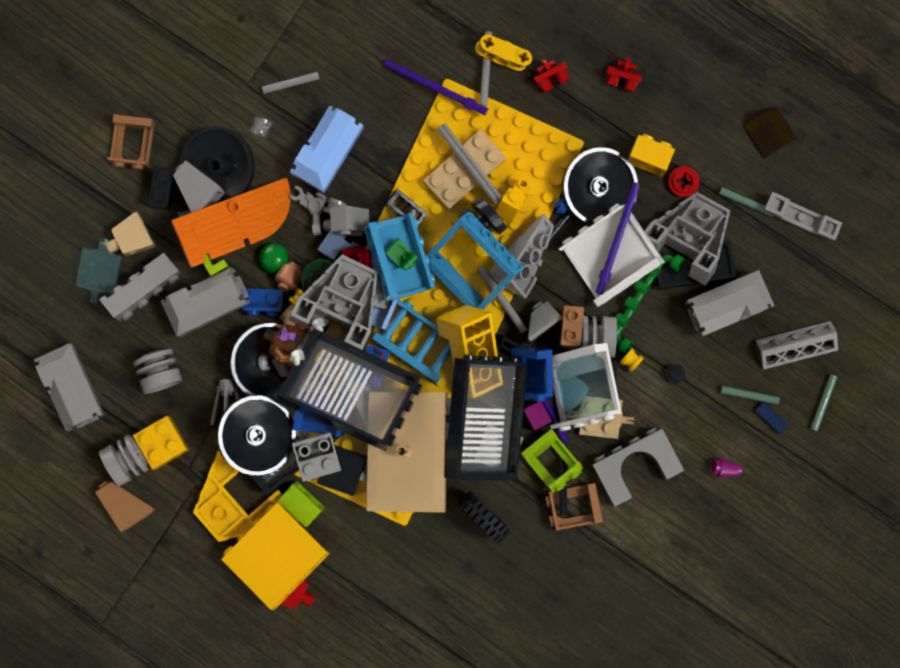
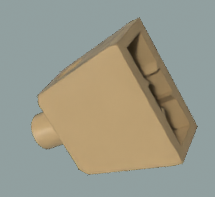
(131, 236)

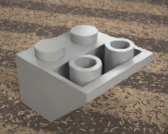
(316, 456)

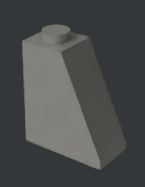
(196, 187)

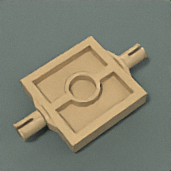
(608, 428)

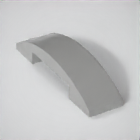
(802, 218)

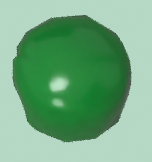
(273, 257)

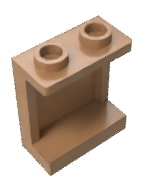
(571, 327)

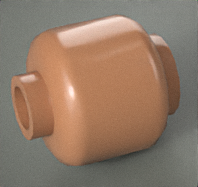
(289, 277)

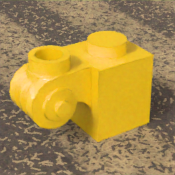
(513, 200)

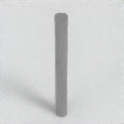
(485, 79)
(503, 301)

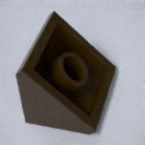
(770, 132)

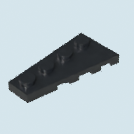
(724, 271)

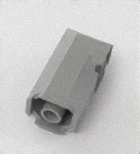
(205, 302)
(729, 303)
(69, 387)

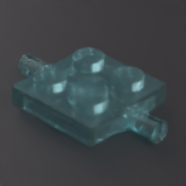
(98, 270)

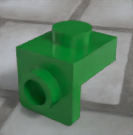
(401, 255)

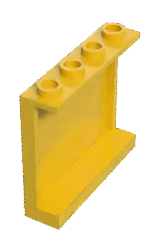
(274, 556)

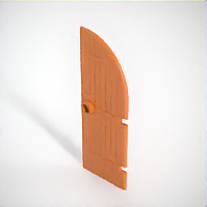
(227, 223)

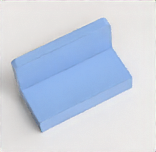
(382, 318)

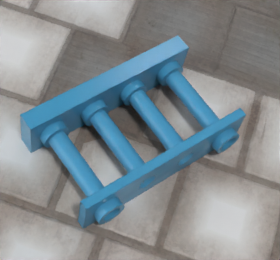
(400, 350)

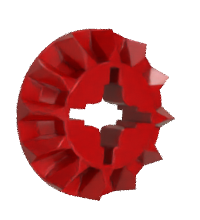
(691, 177)

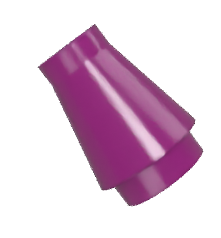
(725, 468)

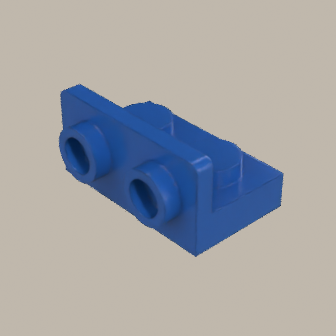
(264, 301)

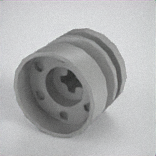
(600, 334)
(157, 371)
(122, 461)

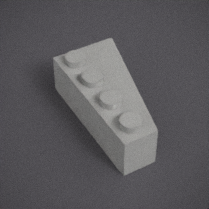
(141, 287)

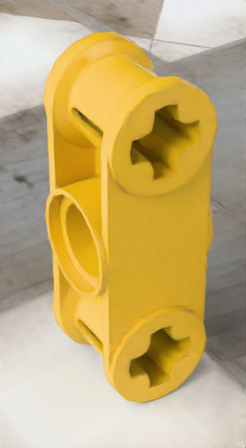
(503, 52)

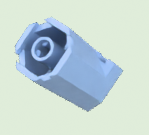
(326, 149)

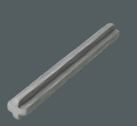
(469, 163)

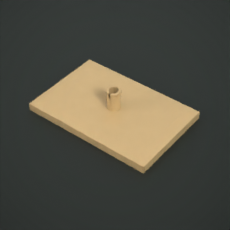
(414, 478)

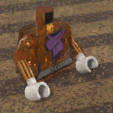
(289, 342)

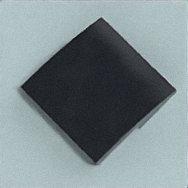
(346, 480)

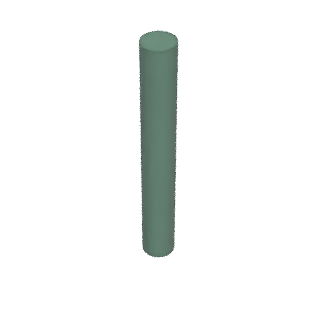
(743, 200)
(750, 395)
(823, 402)

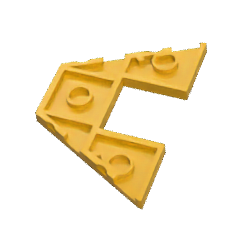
(218, 508)

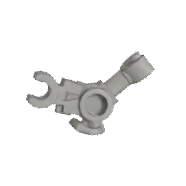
(314, 205)

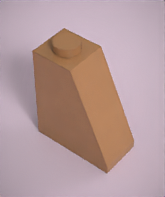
(122, 505)

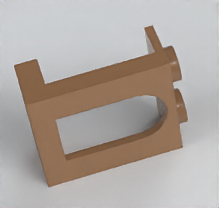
(118, 137)
(564, 523)

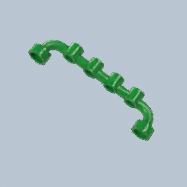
(633, 302)

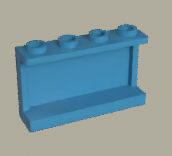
(393, 280)

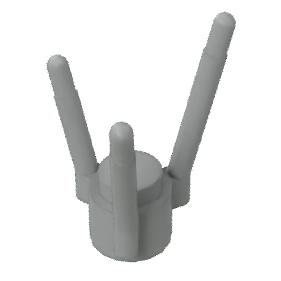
(225, 388)

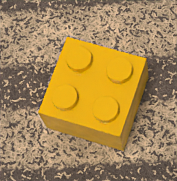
(651, 155)
(161, 442)

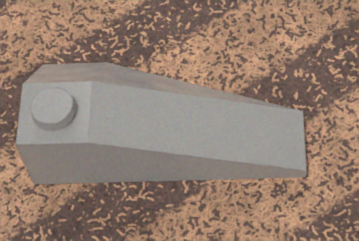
(528, 252)

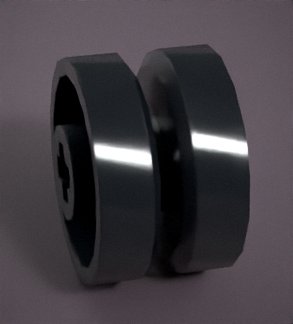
(486, 216)

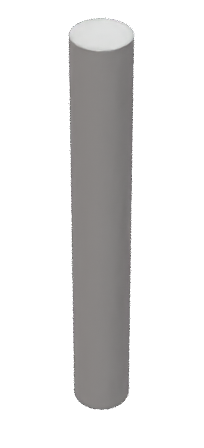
(290, 82)

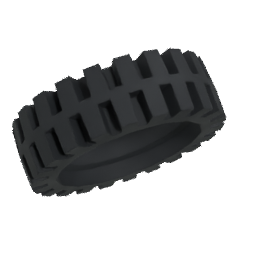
(484, 517)

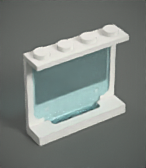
(584, 387)

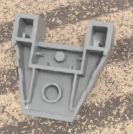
(694, 230)
(343, 295)

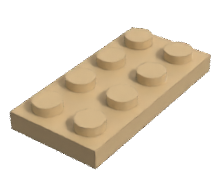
(452, 179)

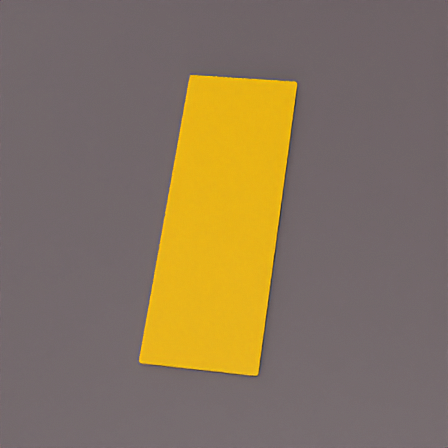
(533, 154)

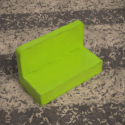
(301, 504)

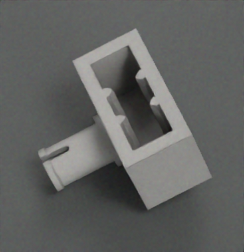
(347, 221)

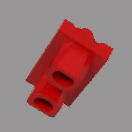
(632, 78)
(543, 79)

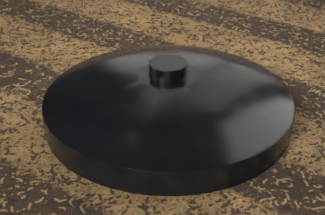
(221, 157)
(597, 182)
(252, 362)
(255, 435)

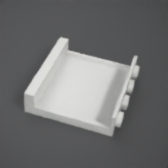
(591, 247)

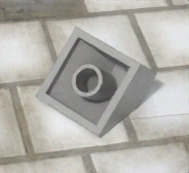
(542, 320)

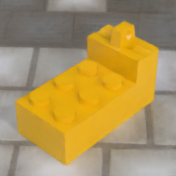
(469, 332)

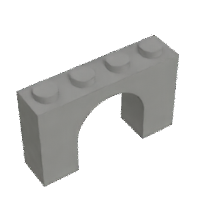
(609, 468)

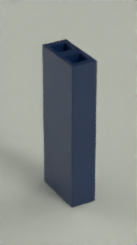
(771, 418)

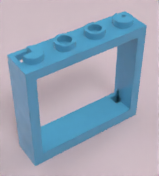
(490, 245)

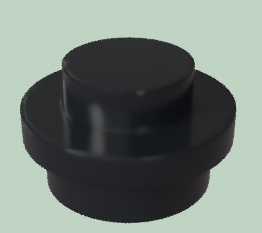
(675, 373)

